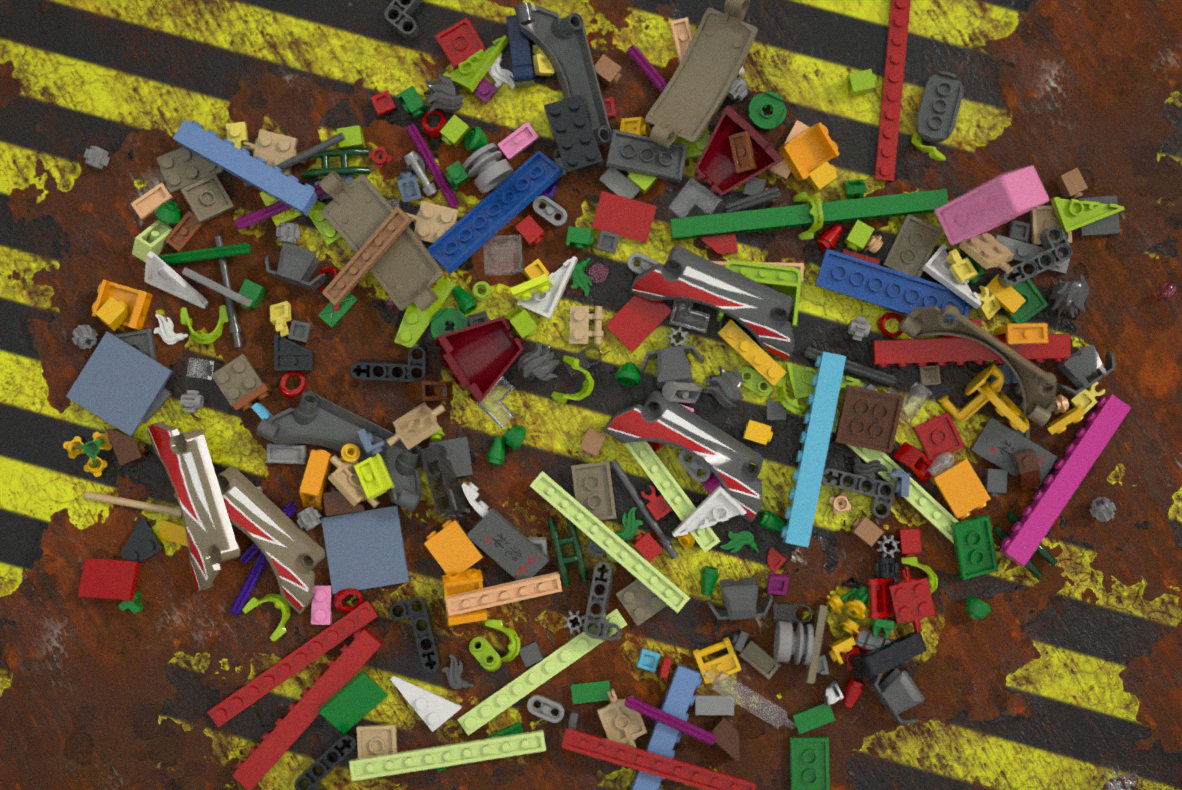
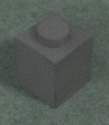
(995, 481)

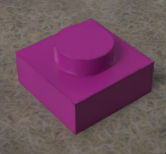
(485, 90)
(777, 583)

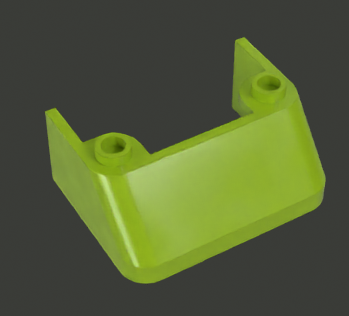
(780, 278)

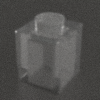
(200, 368)

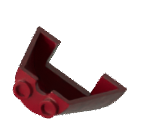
(717, 161)
(479, 355)

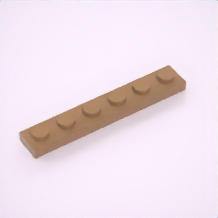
(367, 256)

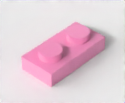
(518, 141)
(321, 605)

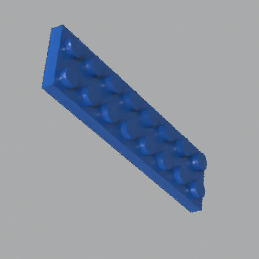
(494, 211)
(883, 285)

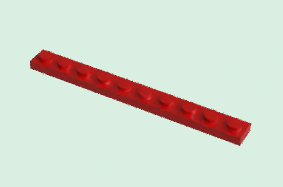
(892, 90)
(292, 663)
(652, 762)

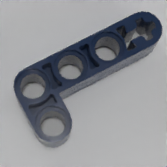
(520, 54)

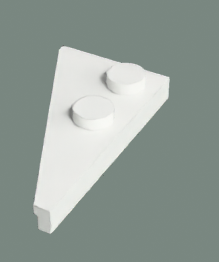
(939, 270)
(165, 278)
(546, 303)
(715, 508)
(429, 706)

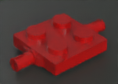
(911, 599)

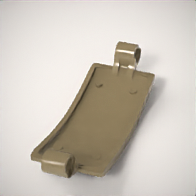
(703, 75)
(407, 266)

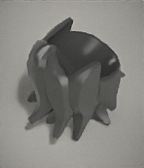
(443, 95)
(1070, 296)
(538, 364)
(725, 387)

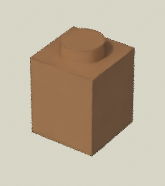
(608, 71)
(1071, 184)
(592, 442)
(866, 530)

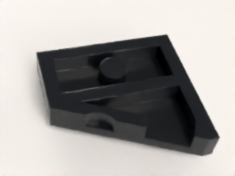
(291, 356)
(142, 543)

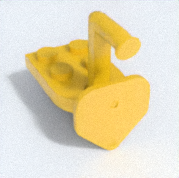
(988, 391)

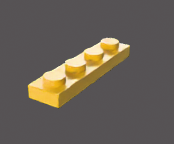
(752, 353)

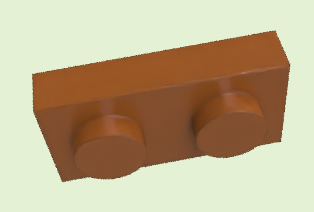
(742, 152)
(184, 232)
(245, 403)

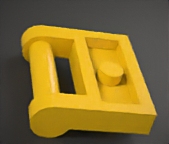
(727, 663)

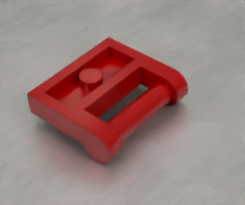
(879, 598)

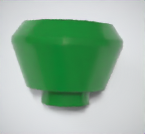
(475, 139)
(168, 213)
(628, 375)
(515, 436)
(976, 608)

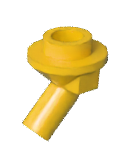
(349, 453)
(686, 540)

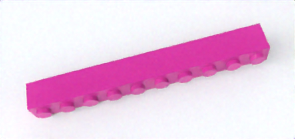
(1064, 480)

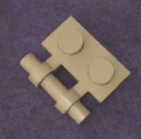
(579, 325)

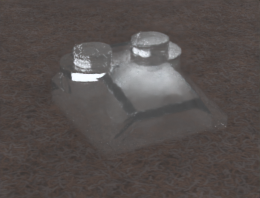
(503, 255)

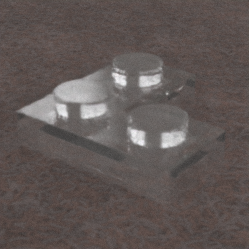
(694, 194)

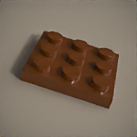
(868, 418)

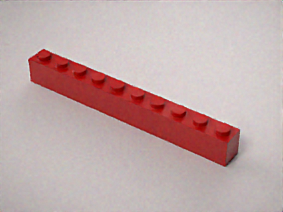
(962, 350)
(304, 712)

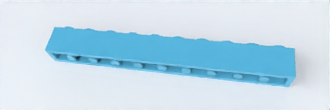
(814, 449)

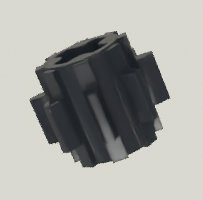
(886, 567)

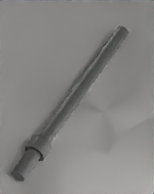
(307, 153)
(234, 328)
(664, 540)

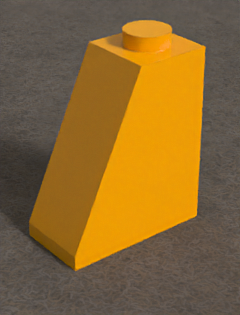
(315, 479)

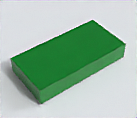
(590, 691)
(813, 717)

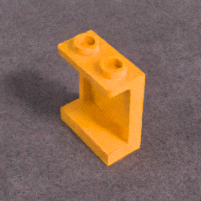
(808, 151)
(136, 300)
(1023, 333)
(961, 489)
(453, 548)
(462, 582)

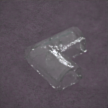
(685, 317)
(912, 401)
(493, 405)

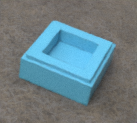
(261, 411)
(648, 660)

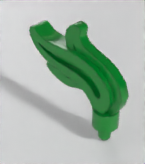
(580, 278)
(630, 525)
(740, 539)

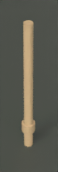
(175, 511)

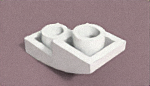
(471, 494)

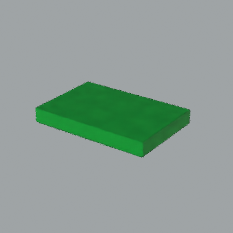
(974, 547)
(352, 702)
(809, 763)

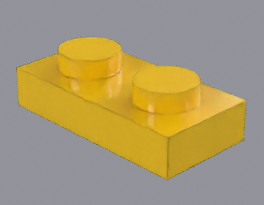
(1059, 424)

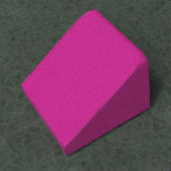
(712, 483)

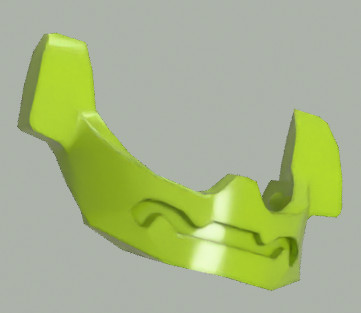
(933, 153)
(816, 211)
(205, 338)
(588, 384)
(790, 404)
(933, 579)
(279, 603)
(514, 646)

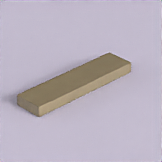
(818, 629)

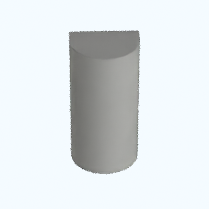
(681, 392)

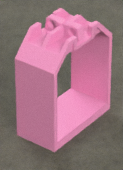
(992, 204)

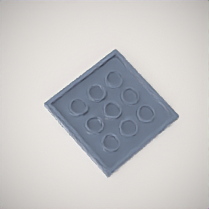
(119, 384)
(365, 549)

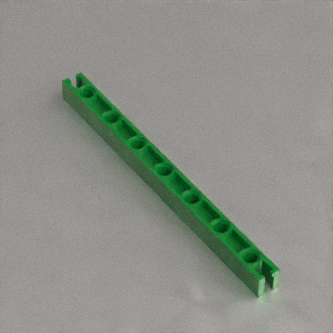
(800, 215)

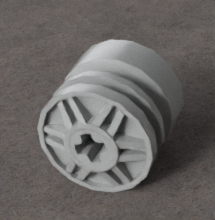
(485, 164)
(795, 643)

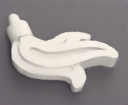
(501, 75)
(166, 331)

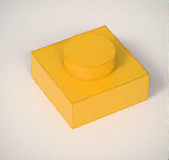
(535, 270)

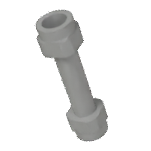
(411, 159)

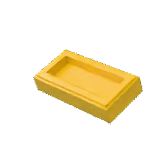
(1007, 297)

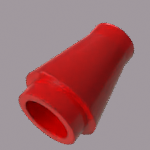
(829, 238)
(853, 691)

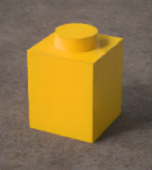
(822, 176)
(113, 313)
(757, 432)

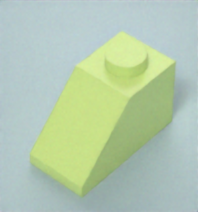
(151, 240)

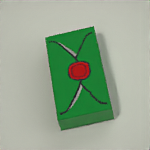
(333, 314)

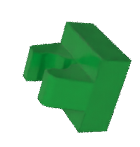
(854, 187)
(135, 605)
(885, 625)

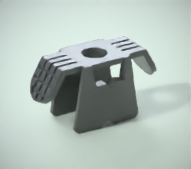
(294, 265)
(672, 364)
(1083, 367)
(740, 600)
(898, 694)

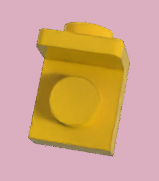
(635, 125)
(844, 644)

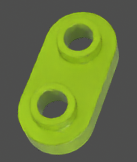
(754, 382)
(484, 653)

